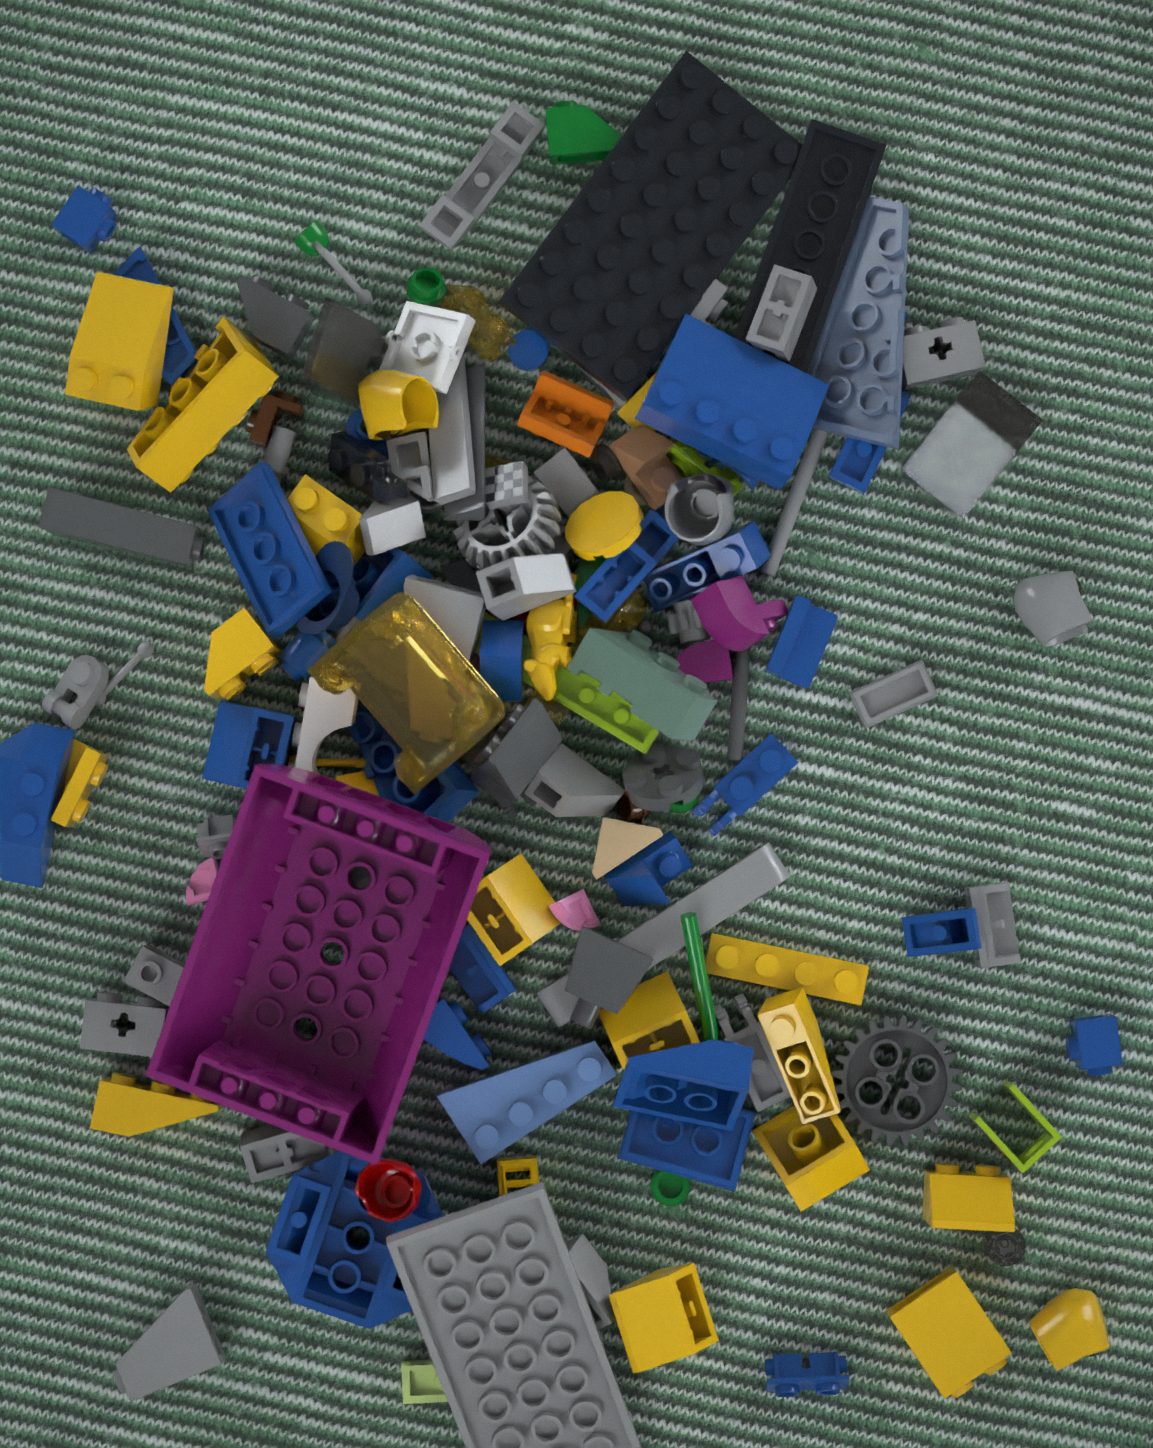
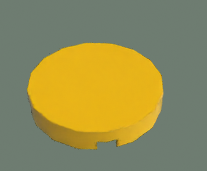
(604, 525)

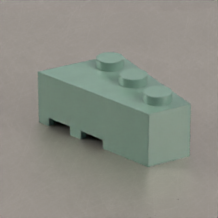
(646, 680)

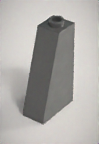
(121, 528)

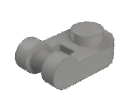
(87, 679)

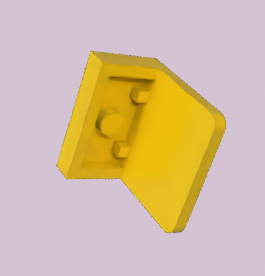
(84, 772)

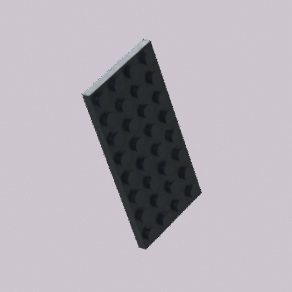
(653, 226)

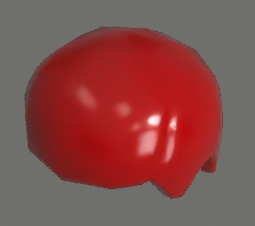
(389, 1189)

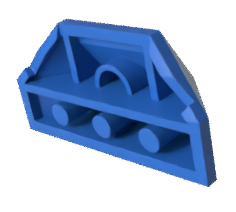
(30, 789)

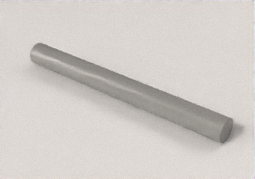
(794, 501)

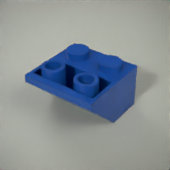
(246, 738)

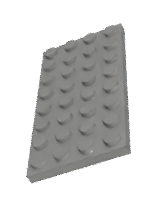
(511, 1327)

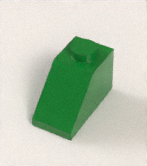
(577, 134)

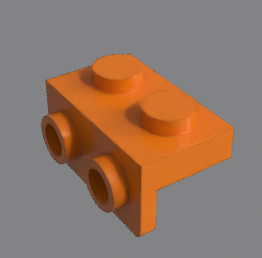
(566, 414)

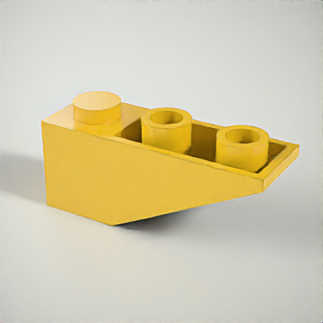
(800, 1053)
(135, 1108)

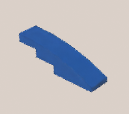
(624, 572)

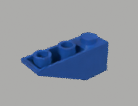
(699, 568)

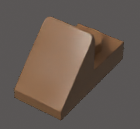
(646, 463)

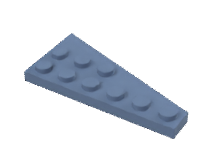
(864, 331)

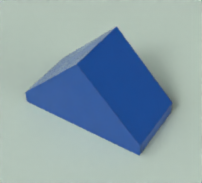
(503, 657)

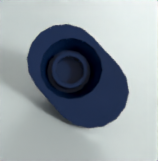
(343, 602)

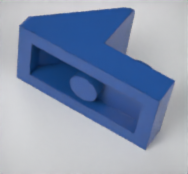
(642, 875)
(941, 932)

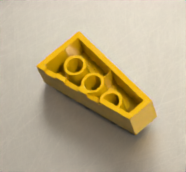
(203, 407)

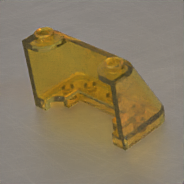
(413, 687)

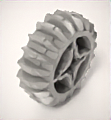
(529, 533)

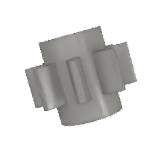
(686, 623)

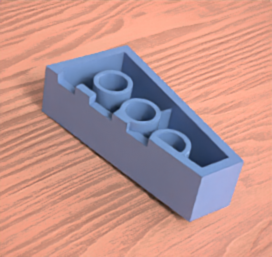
(517, 1100)

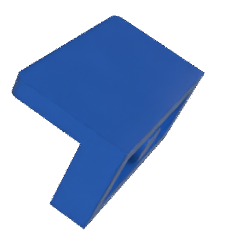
(801, 643)

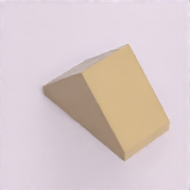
(619, 842)

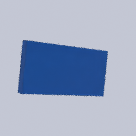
(269, 550)

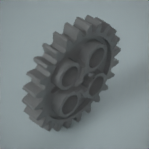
(930, 1093)

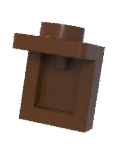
(262, 420)

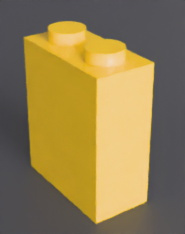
(949, 1333)

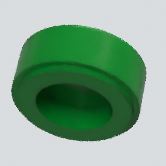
(669, 1188)

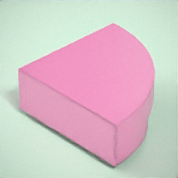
(201, 882)
(575, 911)

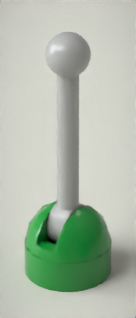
(314, 242)

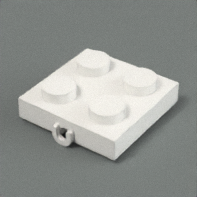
(428, 343)

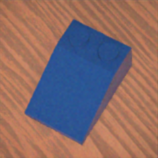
(689, 1083)

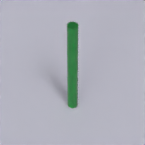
(699, 976)

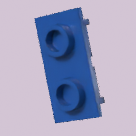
(821, 1376)

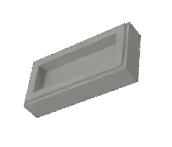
(893, 694)

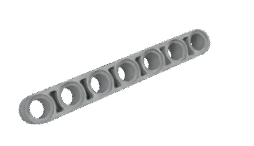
(664, 932)

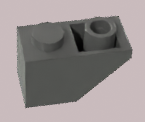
(273, 320)

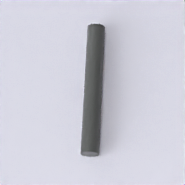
(738, 705)

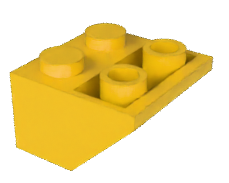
(236, 653)
(511, 909)
(649, 1020)
(663, 1317)

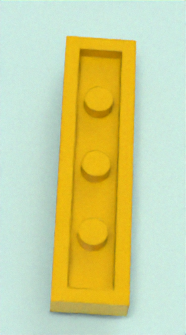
(786, 968)

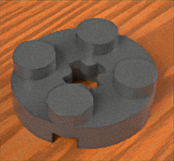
(681, 779)

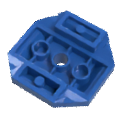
(320, 1261)

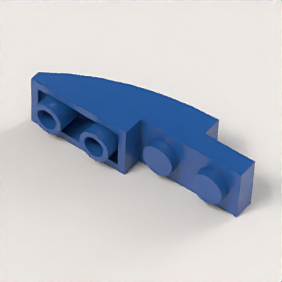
(450, 1036)

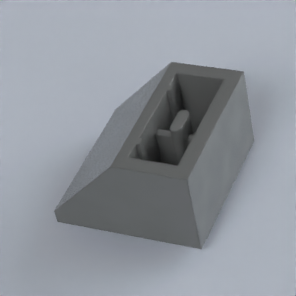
(513, 760)

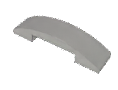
(483, 177)

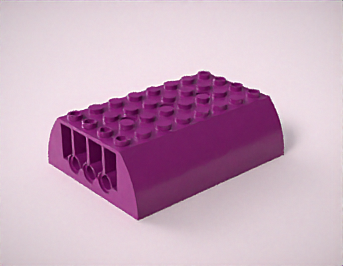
(264, 965)

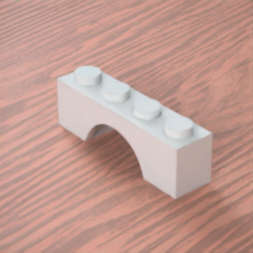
(321, 716)

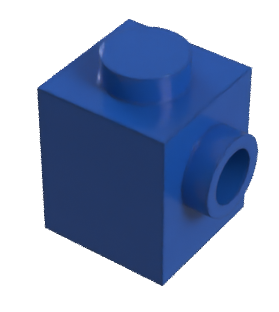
(86, 219)
(1094, 1044)

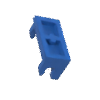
(479, 972)

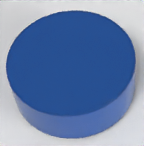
(529, 351)

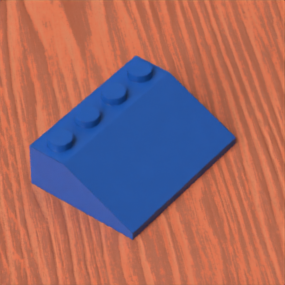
(733, 402)

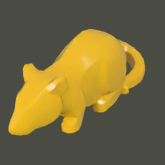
(549, 632)

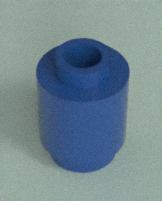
(304, 652)

